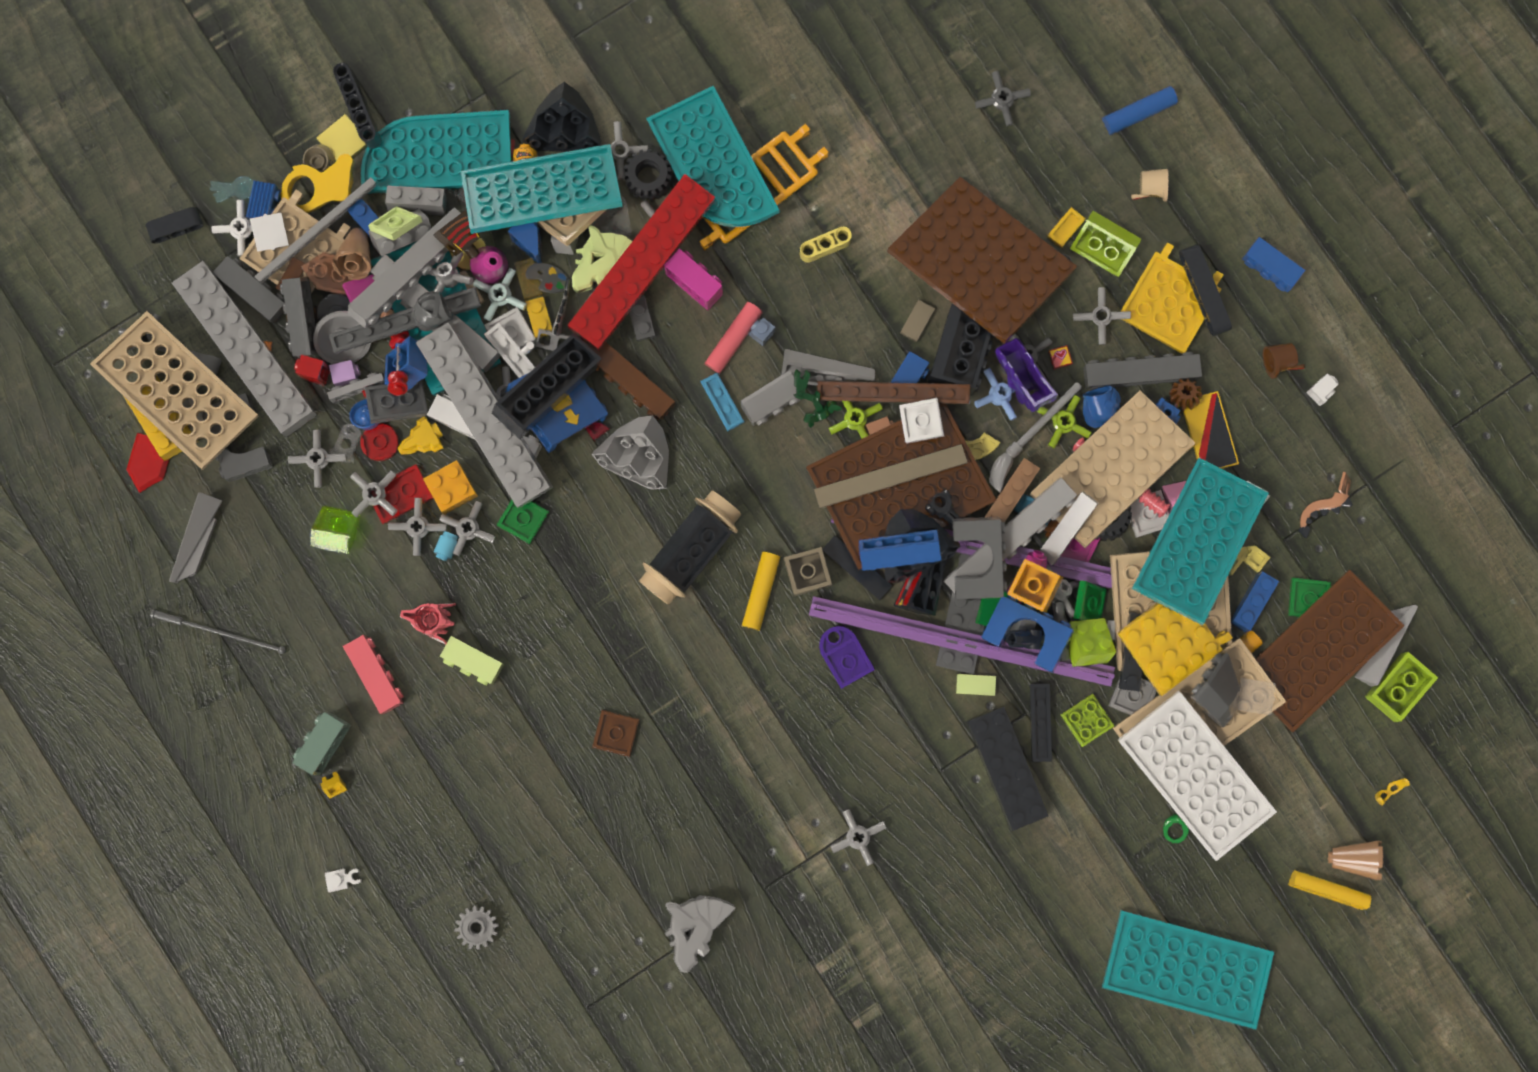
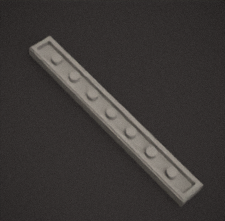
(315, 231)

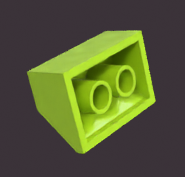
(1105, 243)

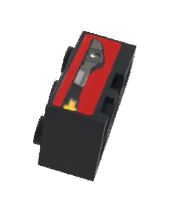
(922, 591)

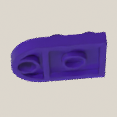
(846, 657)

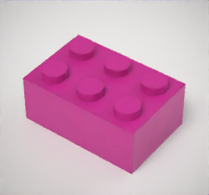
(694, 279)

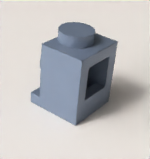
(762, 331)

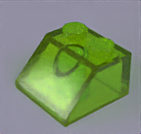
(334, 530)

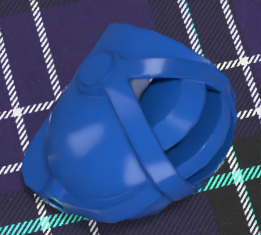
(1100, 405)

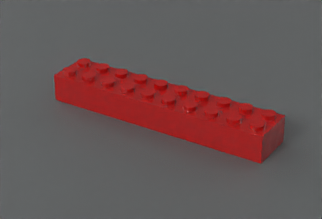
(641, 262)

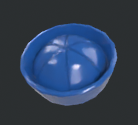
(360, 416)

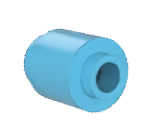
(446, 546)

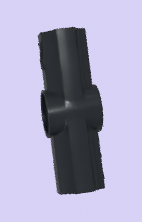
(1026, 639)

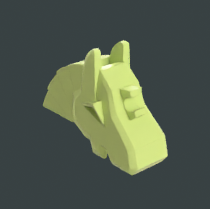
(600, 246)

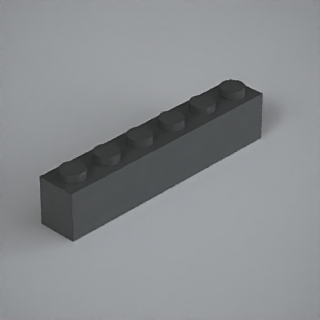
(1142, 371)

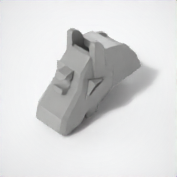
(700, 917)

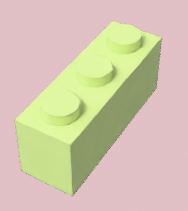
(471, 661)

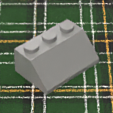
(770, 399)

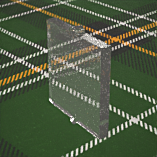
(1256, 696)

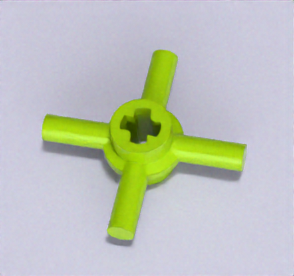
(854, 411)
(1071, 422)

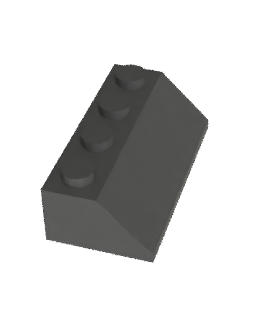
(300, 315)

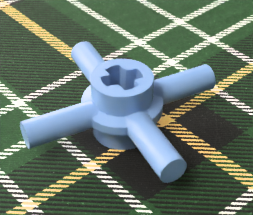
(994, 395)

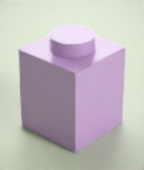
(344, 372)

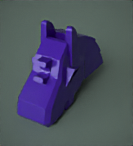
(1024, 375)

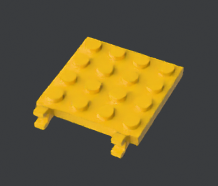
(1165, 302)
(1170, 645)

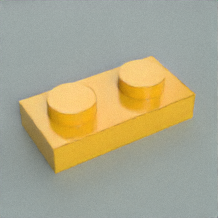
(538, 316)

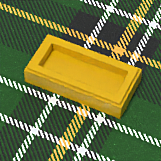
(1066, 227)

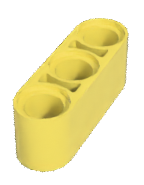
(819, 251)

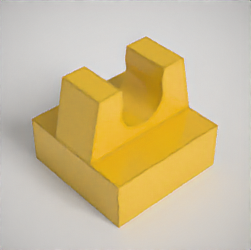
(333, 786)

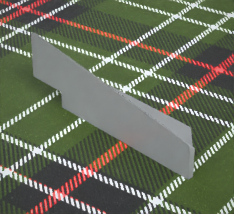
(825, 369)
(196, 537)
(1374, 669)

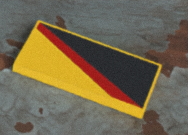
(1211, 432)

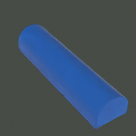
(1140, 110)

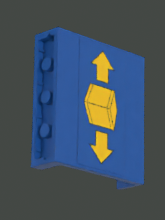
(569, 416)

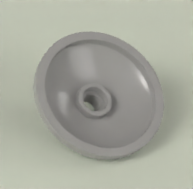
(331, 324)

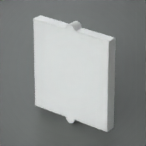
(269, 232)

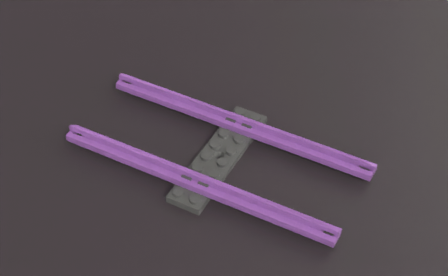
(961, 637)

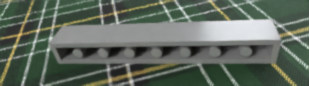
(400, 276)
(482, 351)
(1019, 529)

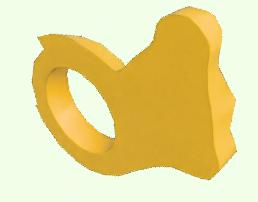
(329, 186)

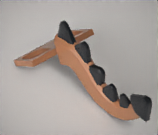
(1324, 505)

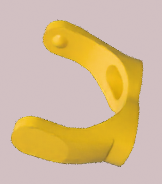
(1400, 785)

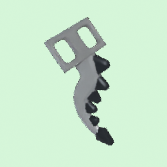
(557, 328)

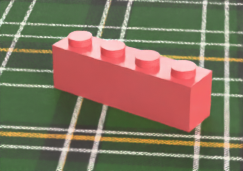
(373, 674)

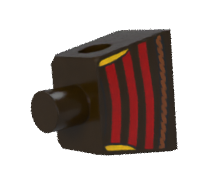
(457, 236)

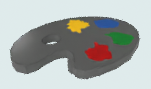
(551, 280)

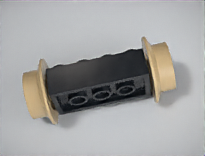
(691, 547)

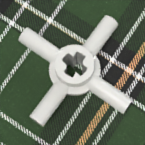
(235, 225)

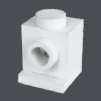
(1323, 389)

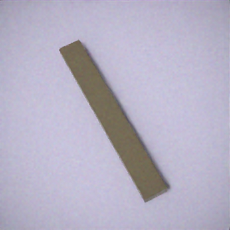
(890, 476)

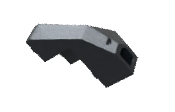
(562, 123)
(913, 521)

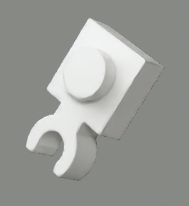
(339, 879)

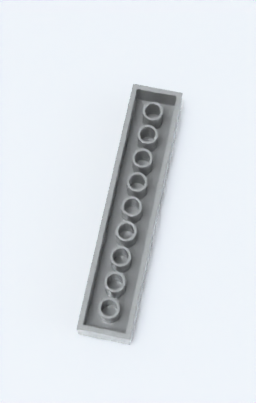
(244, 349)
(474, 402)

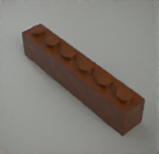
(633, 382)

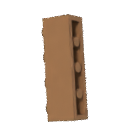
(1013, 490)

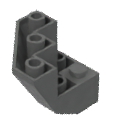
(1218, 690)

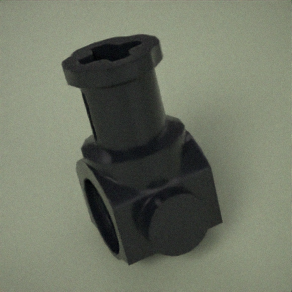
(946, 510)

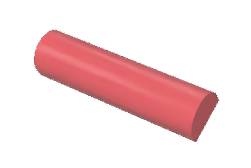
(733, 338)

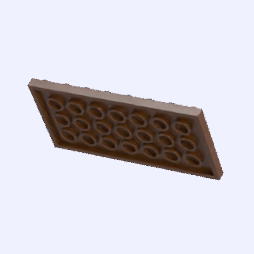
(1326, 647)

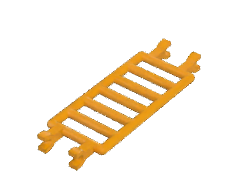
(783, 194)

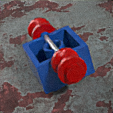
(404, 364)

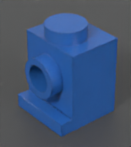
(1163, 405)

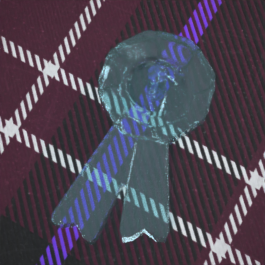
(240, 188)

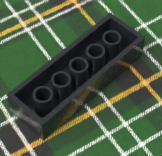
(546, 386)
(1007, 769)

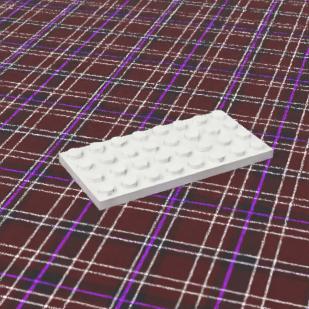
(1197, 775)

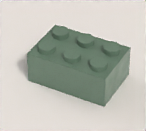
(321, 743)

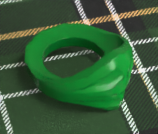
(1168, 822)

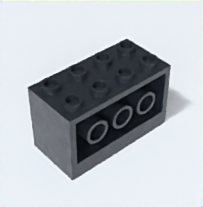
(951, 355)

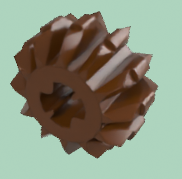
(1184, 400)

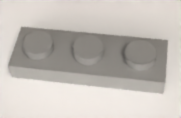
(355, 387)

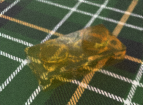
(529, 287)

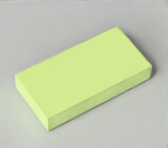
(975, 684)

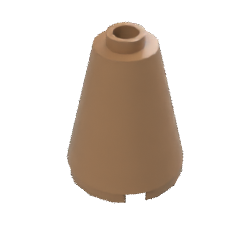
(353, 256)
(1359, 859)

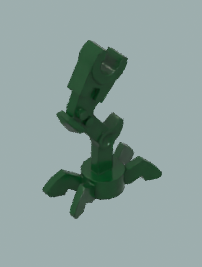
(820, 412)

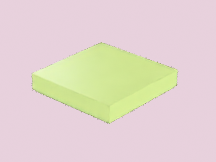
(395, 223)

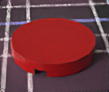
(380, 442)

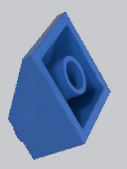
(528, 239)

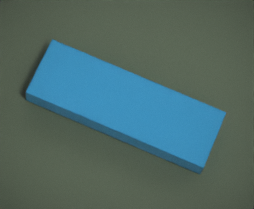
(722, 402)

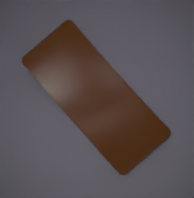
(293, 270)

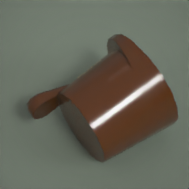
(1280, 358)

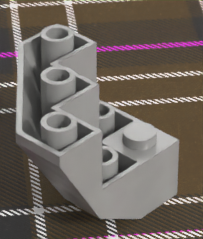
(637, 453)

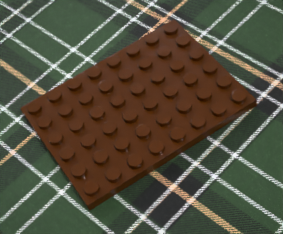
(982, 259)
(869, 514)

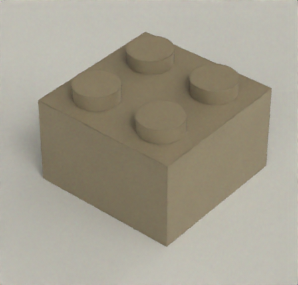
(807, 571)

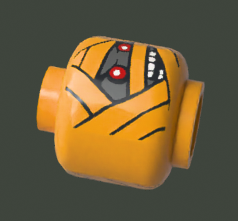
(524, 152)

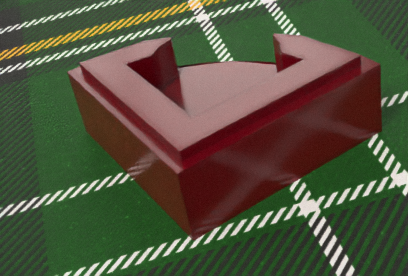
(596, 430)

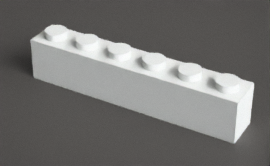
(447, 414)

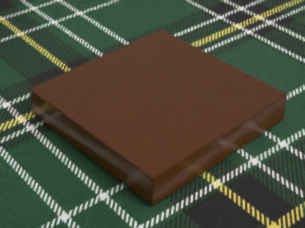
(615, 733)

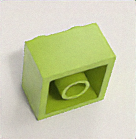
(1090, 643)

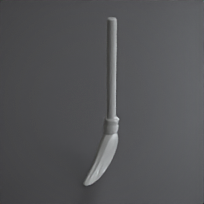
(1004, 461)

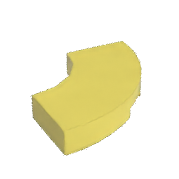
(982, 446)

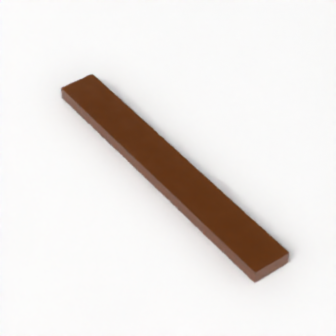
(893, 392)

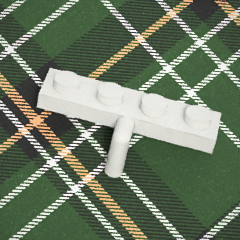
(509, 350)

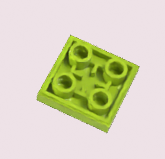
(1087, 720)

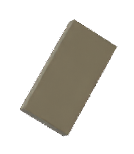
(917, 320)

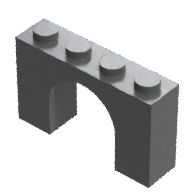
(240, 465)
(991, 582)

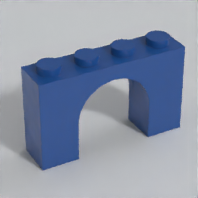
(1009, 612)

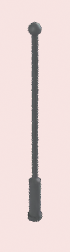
(179, 620)

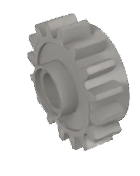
(467, 932)

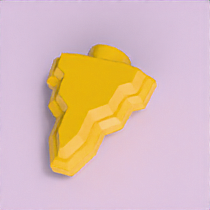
(422, 438)

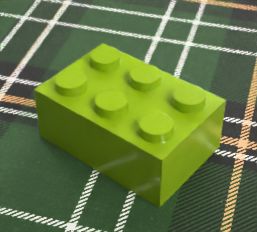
(1401, 687)

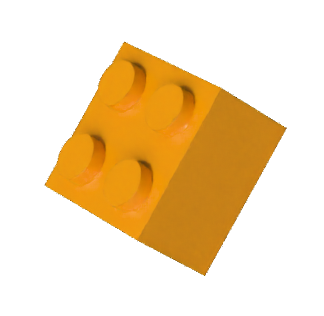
(450, 487)
(1035, 585)

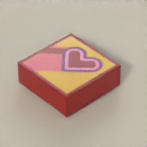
(1060, 357)

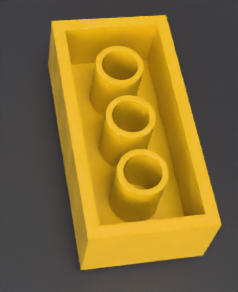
(162, 444)

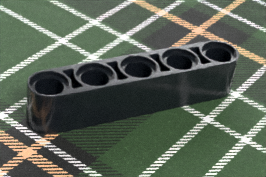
(352, 99)
(1205, 290)

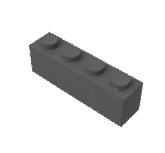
(249, 289)

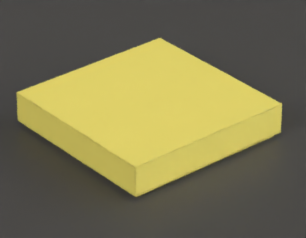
(342, 138)

